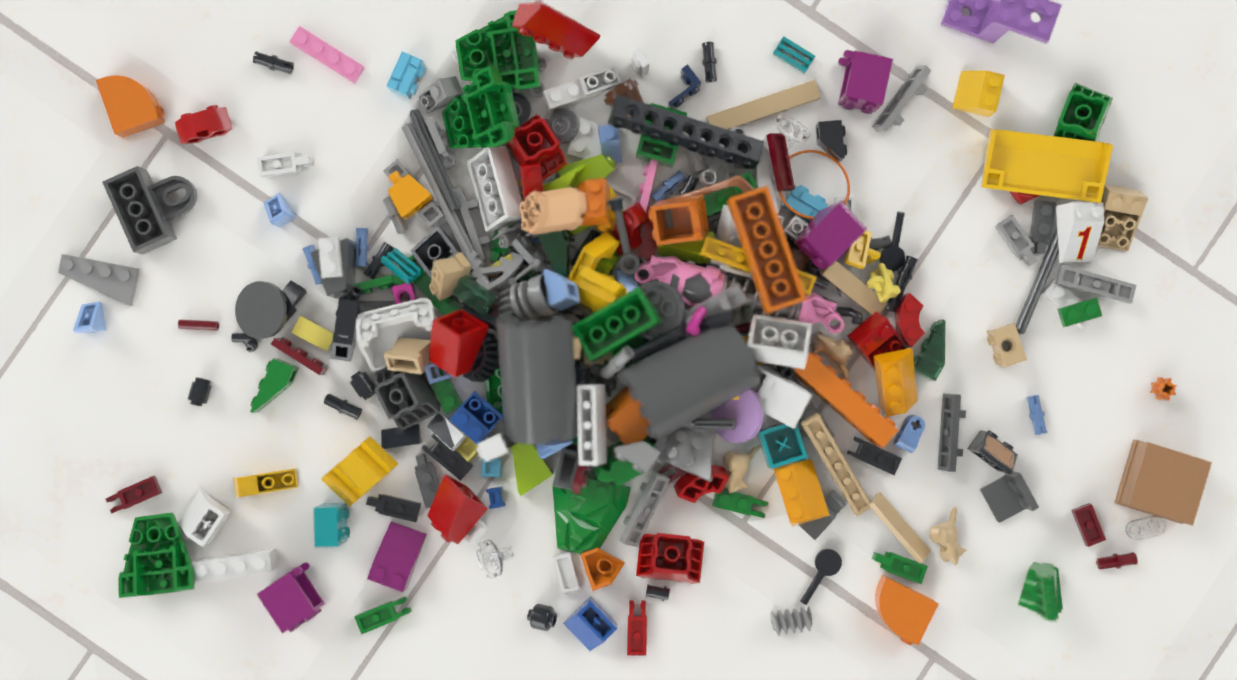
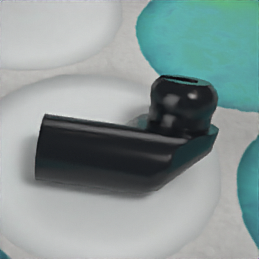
(850, 312)

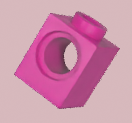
(400, 290)

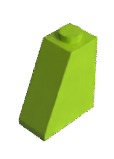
(596, 168)
(529, 468)

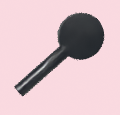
(893, 255)
(827, 563)

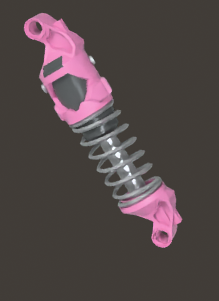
(701, 283)

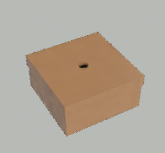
(1163, 482)

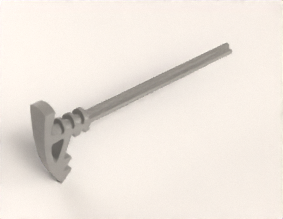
(480, 274)

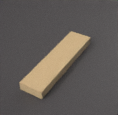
(853, 288)
(899, 527)

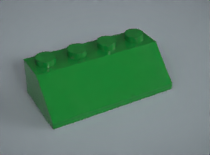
(616, 324)

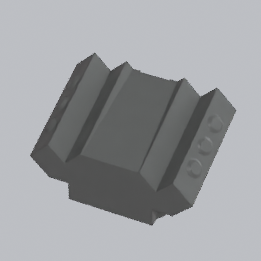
(405, 397)

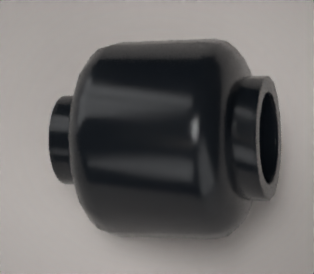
(542, 617)

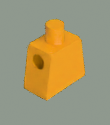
(408, 194)

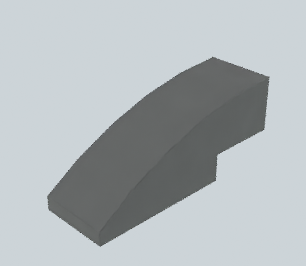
(567, 467)

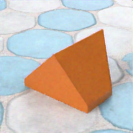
(600, 568)

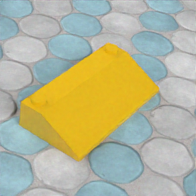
(1046, 165)

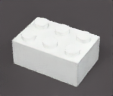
(779, 341)

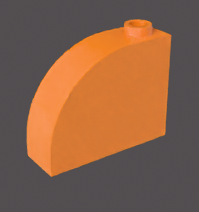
(129, 105)
(904, 609)

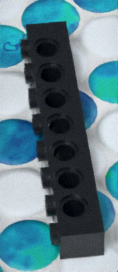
(694, 128)

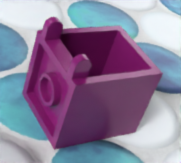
(864, 81)
(292, 599)

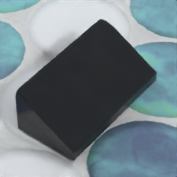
(397, 437)

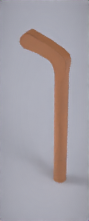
(734, 181)

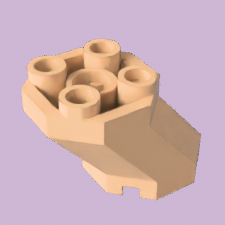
(553, 210)

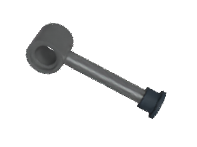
(616, 206)

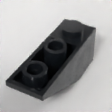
(345, 329)

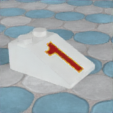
(1079, 230)

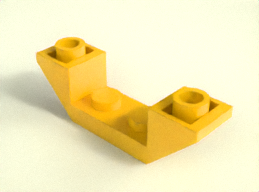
(601, 247)

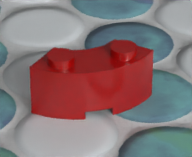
(203, 125)
(633, 220)
(907, 320)
(693, 487)

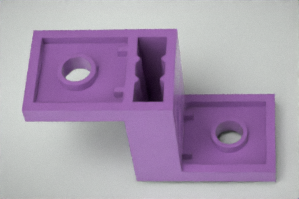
(994, 18)

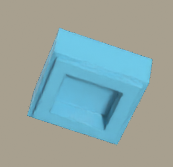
(492, 468)

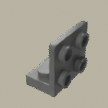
(1008, 496)

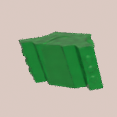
(1083, 114)
(615, 469)
(1042, 591)

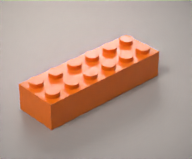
(766, 249)
(845, 401)

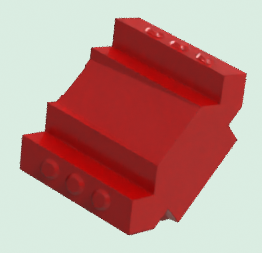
(537, 143)
(670, 558)

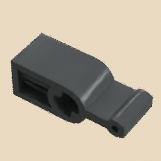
(834, 504)

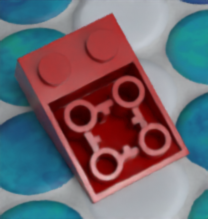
(874, 338)

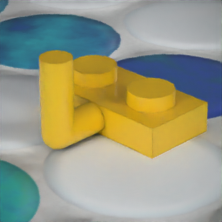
(859, 250)

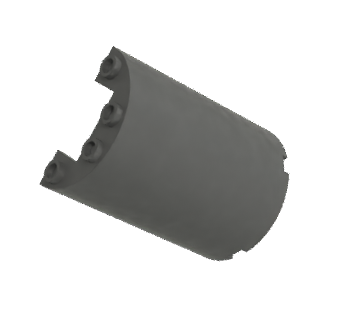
(690, 378)
(537, 379)

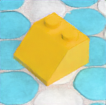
(978, 92)

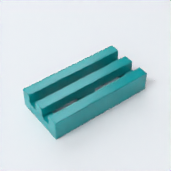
(810, 56)
(403, 263)

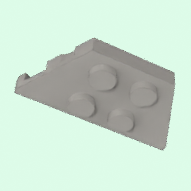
(689, 452)

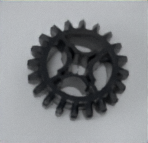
(485, 361)

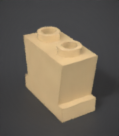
(447, 274)
(408, 355)

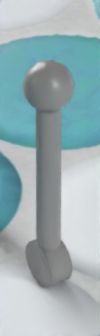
(513, 280)

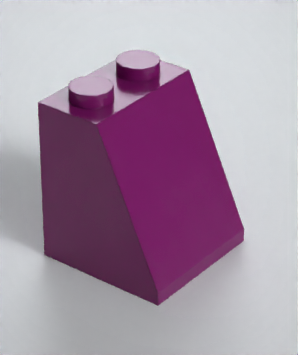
(830, 234)

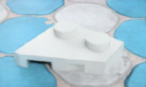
(586, 142)

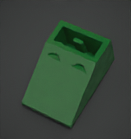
(657, 149)

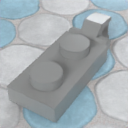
(440, 144)
(1017, 240)

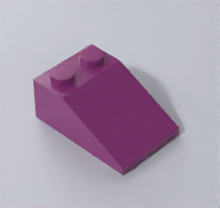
(397, 556)

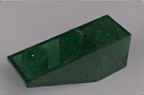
(932, 356)

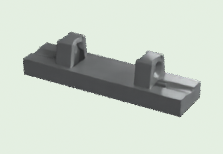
(949, 432)

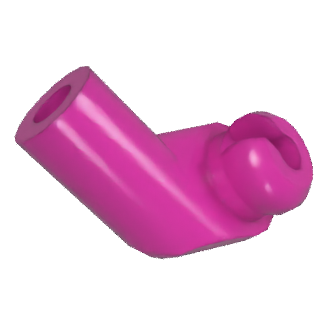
(693, 324)

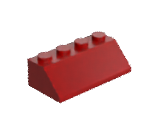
(554, 29)

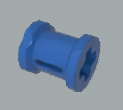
(496, 497)

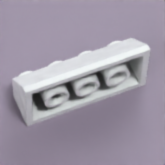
(495, 188)

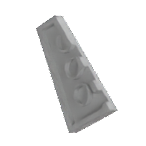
(105, 277)

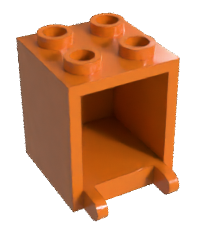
(688, 219)
(625, 419)

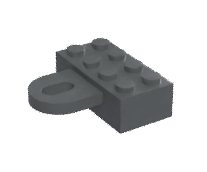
(146, 207)

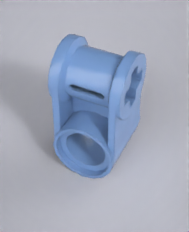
(909, 435)

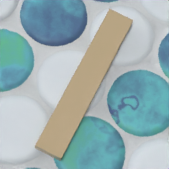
(766, 106)
(836, 463)

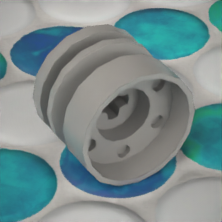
(530, 299)

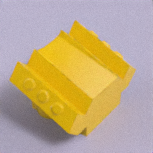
(598, 289)
(359, 471)

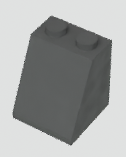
(339, 286)

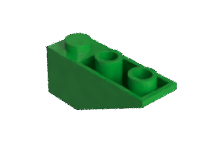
(277, 379)

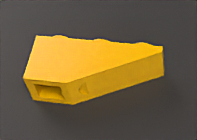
(265, 482)

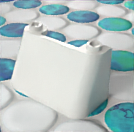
(381, 327)

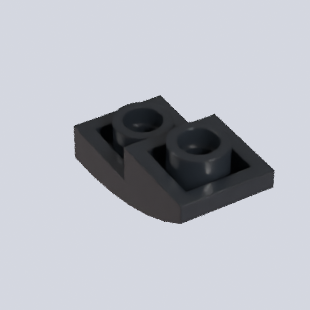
(293, 294)

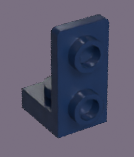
(690, 78)

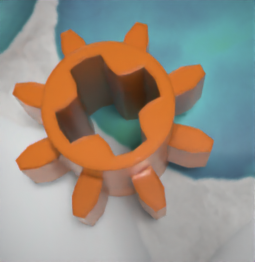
(1169, 388)

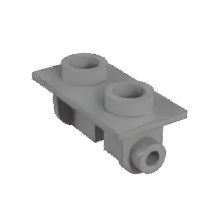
(507, 235)

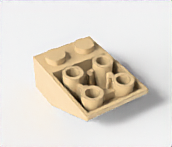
(1121, 216)

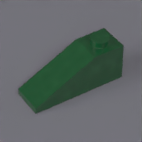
(558, 250)

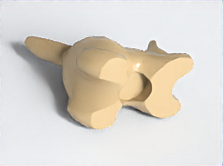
(837, 350)
(737, 466)
(947, 537)

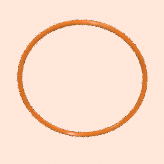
(827, 155)

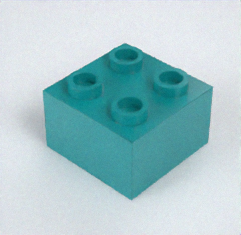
(781, 445)
(331, 524)

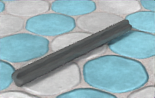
(435, 160)
(1038, 285)

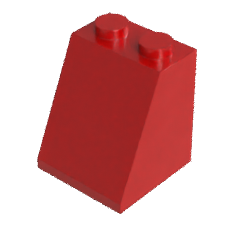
(456, 341)
(455, 510)

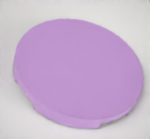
(748, 417)

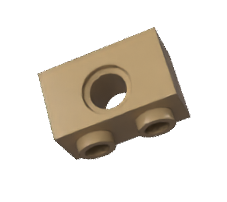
(1015, 351)

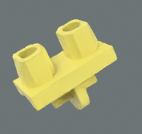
(881, 281)

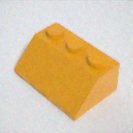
(896, 381)
(801, 492)

